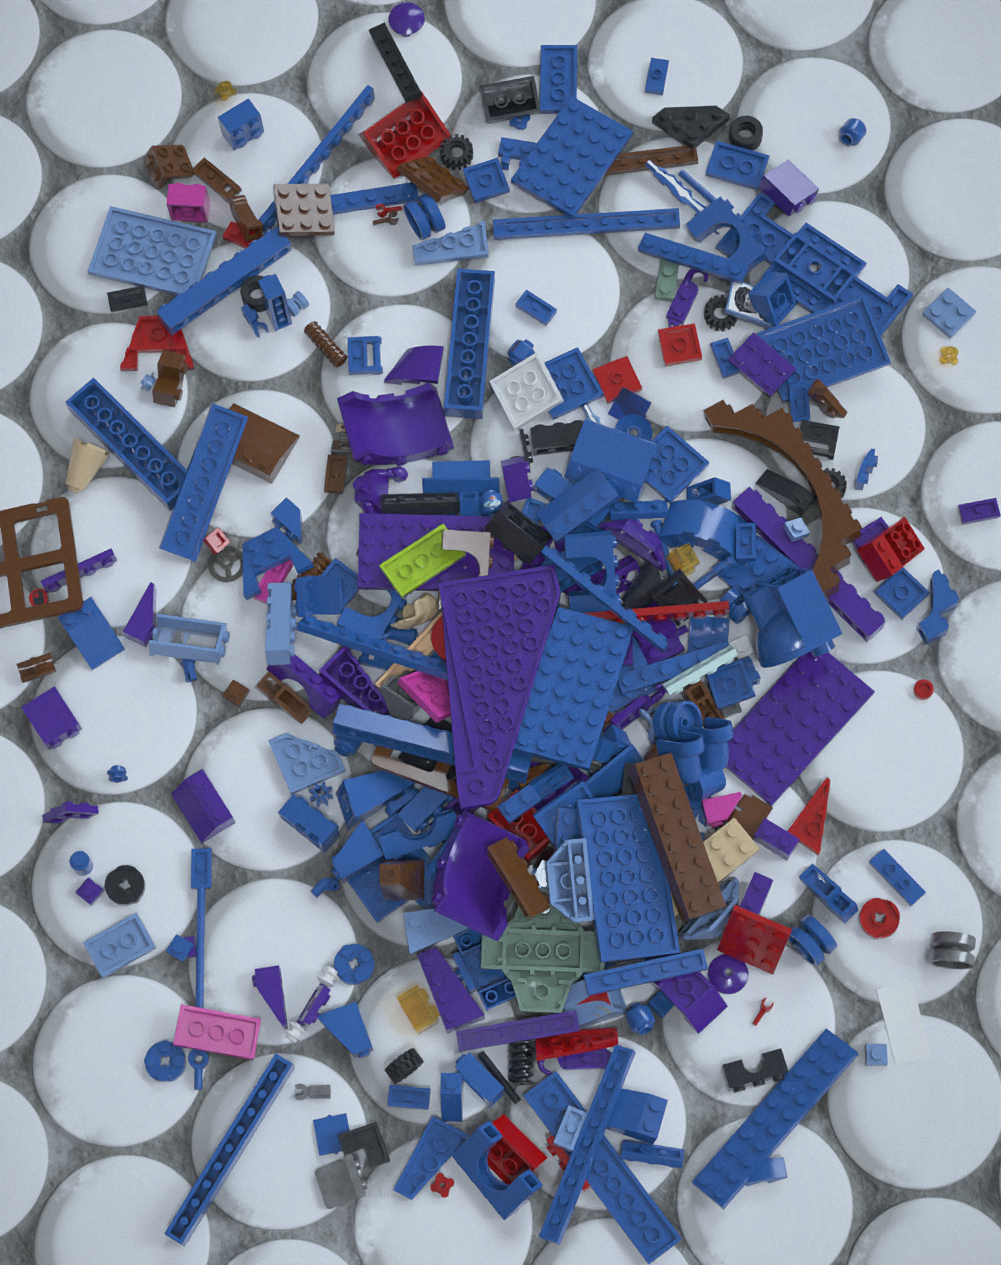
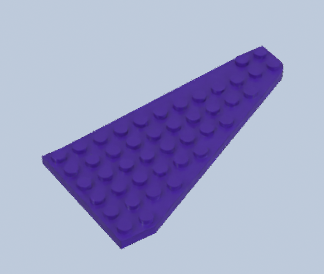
(493, 652)

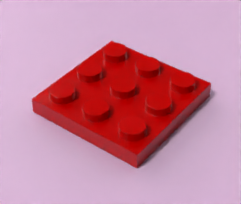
(754, 939)

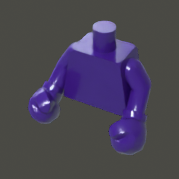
(374, 484)

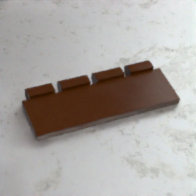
(752, 813)

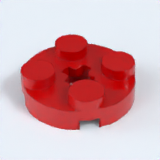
(876, 929)

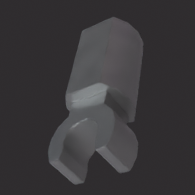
(314, 1092)

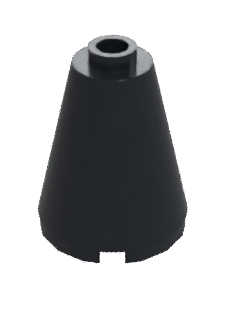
(638, 593)

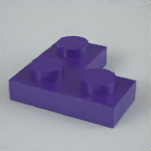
(69, 810)

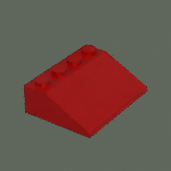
(405, 134)

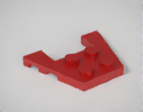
(152, 337)

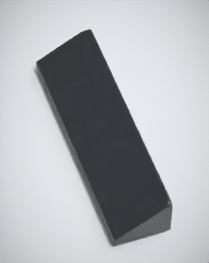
(421, 503)

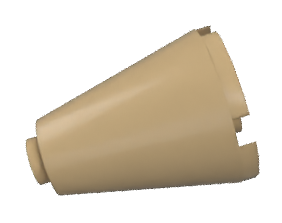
(84, 464)

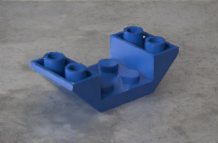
(490, 985)

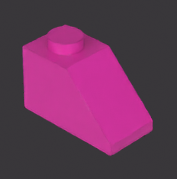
(718, 809)

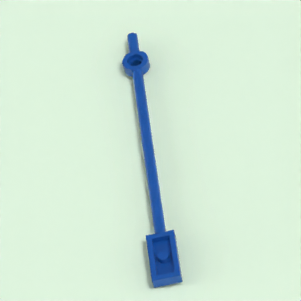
(200, 880)

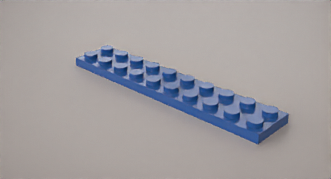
(774, 1118)
(609, 1176)

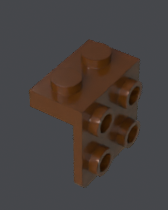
(166, 163)

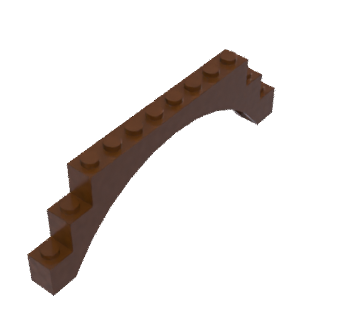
(781, 436)

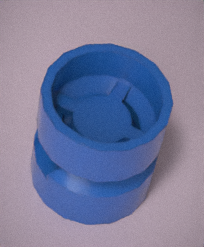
(737, 606)

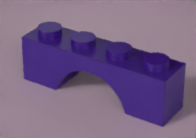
(321, 695)

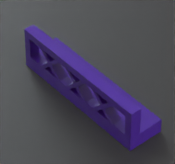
(624, 567)

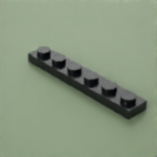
(395, 63)

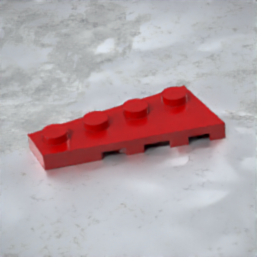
(576, 1042)

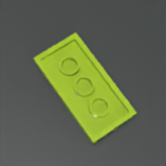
(419, 562)

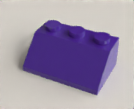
(202, 806)

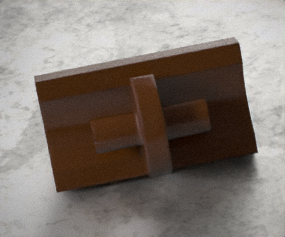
(36, 667)

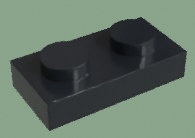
(127, 298)

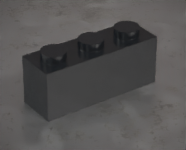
(555, 437)

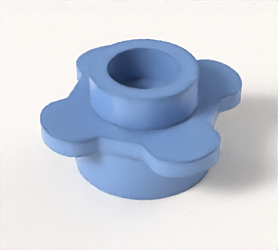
(148, 381)

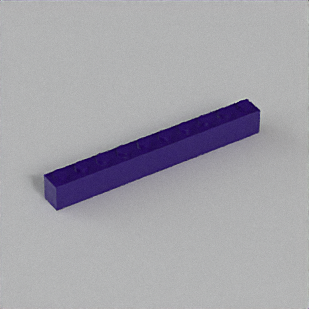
(769, 526)

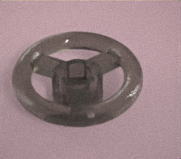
(220, 561)

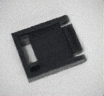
(680, 594)

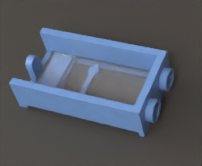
(189, 638)

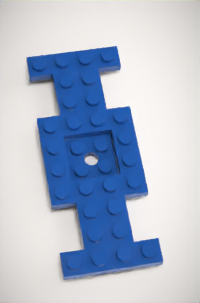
(794, 254)

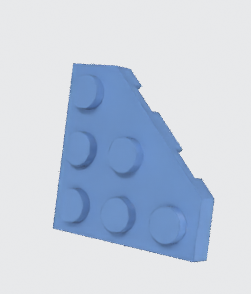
(304, 762)

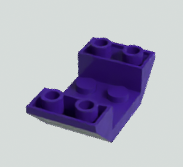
(693, 998)

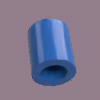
(81, 863)

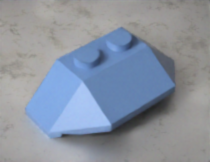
(570, 881)
(711, 925)

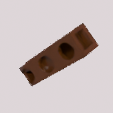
(245, 217)

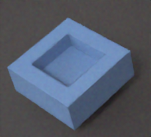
(796, 529)
(876, 1055)

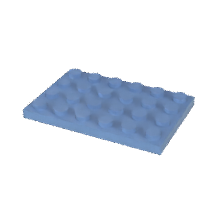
(151, 251)

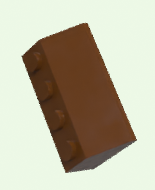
(517, 878)

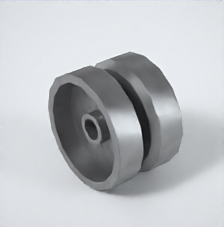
(952, 950)

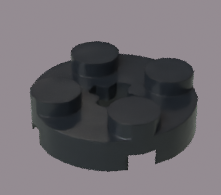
(119, 876)

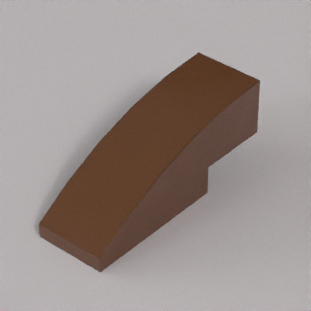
(284, 697)

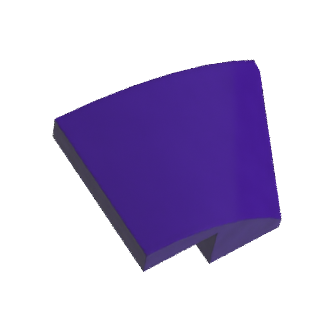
(417, 366)

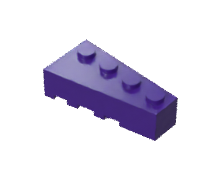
(353, 683)
(450, 996)

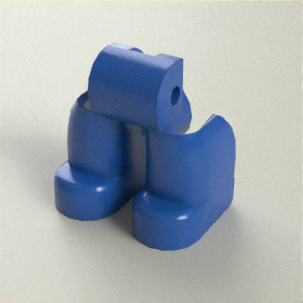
(701, 756)

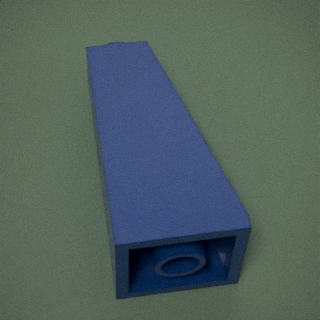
(367, 794)

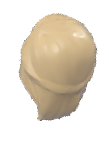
(418, 612)

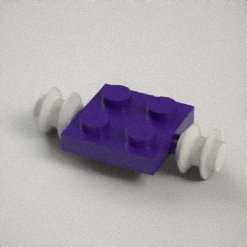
(310, 1011)

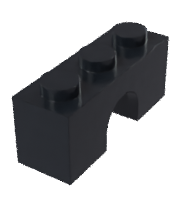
(738, 1077)

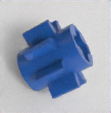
(324, 798)

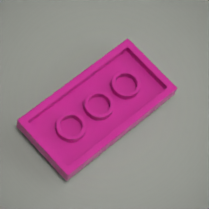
(216, 1032)

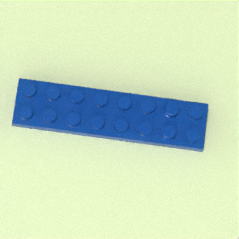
(203, 482)

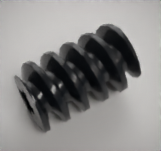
(520, 1063)

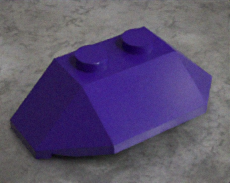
(638, 540)

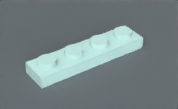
(694, 673)

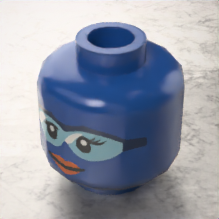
(490, 502)

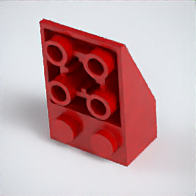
(890, 549)

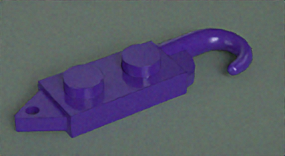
(684, 299)
(631, 713)
(582, 1061)

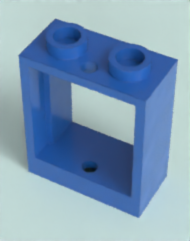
(479, 1079)

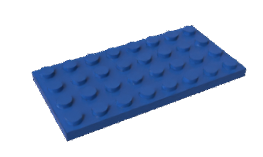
(573, 688)
(627, 881)

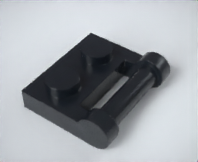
(820, 434)

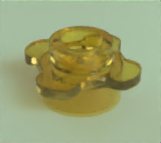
(225, 85)
(953, 351)

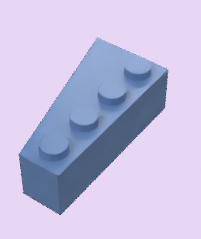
(280, 624)
(428, 928)

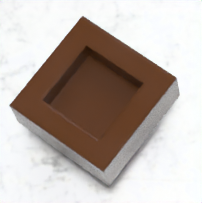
(236, 693)

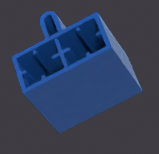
(791, 617)

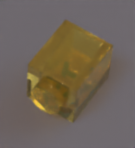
(683, 558)

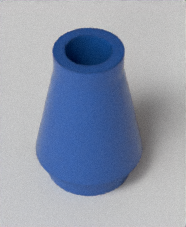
(403, 636)

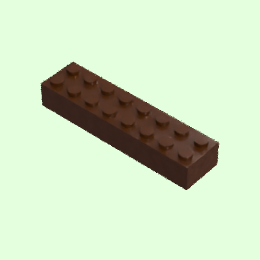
(676, 837)

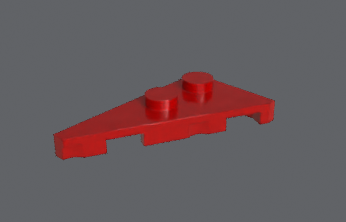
(810, 822)

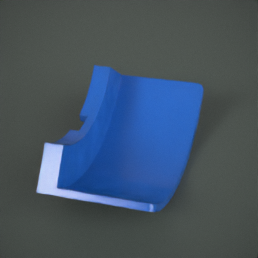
(703, 526)

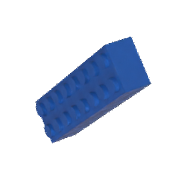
(469, 343)
(128, 441)

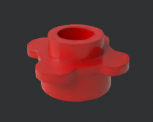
(448, 1183)

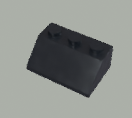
(509, 99)
(518, 532)

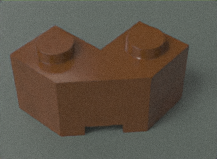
(170, 379)

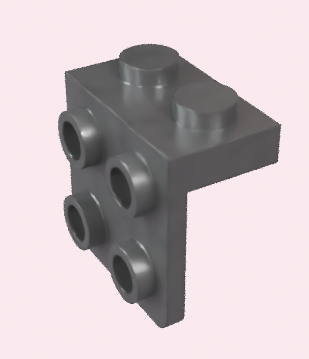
(341, 1182)

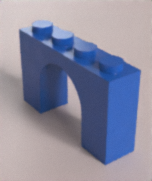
(720, 215)
(599, 546)
(374, 626)
(473, 1160)

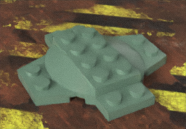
(542, 958)

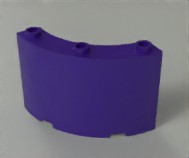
(395, 427)
(466, 880)

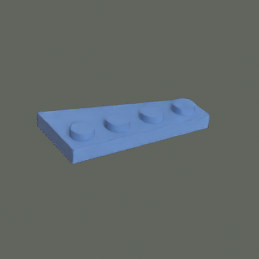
(461, 245)

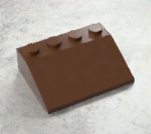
(263, 446)

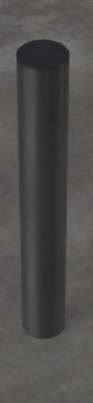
(499, 1077)

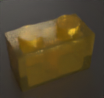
(418, 1009)

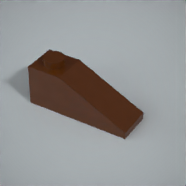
(700, 696)

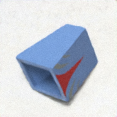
(594, 1008)

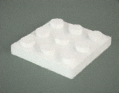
(526, 391)

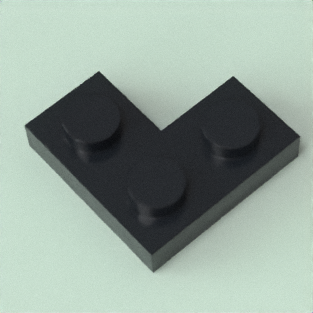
(367, 1139)

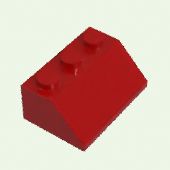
(524, 827)
(513, 1152)

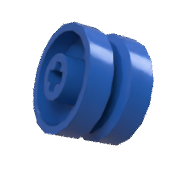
(424, 216)
(675, 717)
(812, 940)

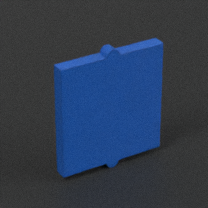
(327, 1131)

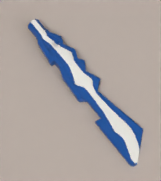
(682, 194)

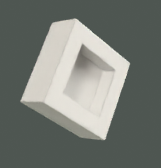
(743, 647)

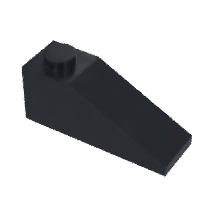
(786, 492)

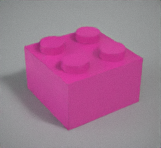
(188, 203)

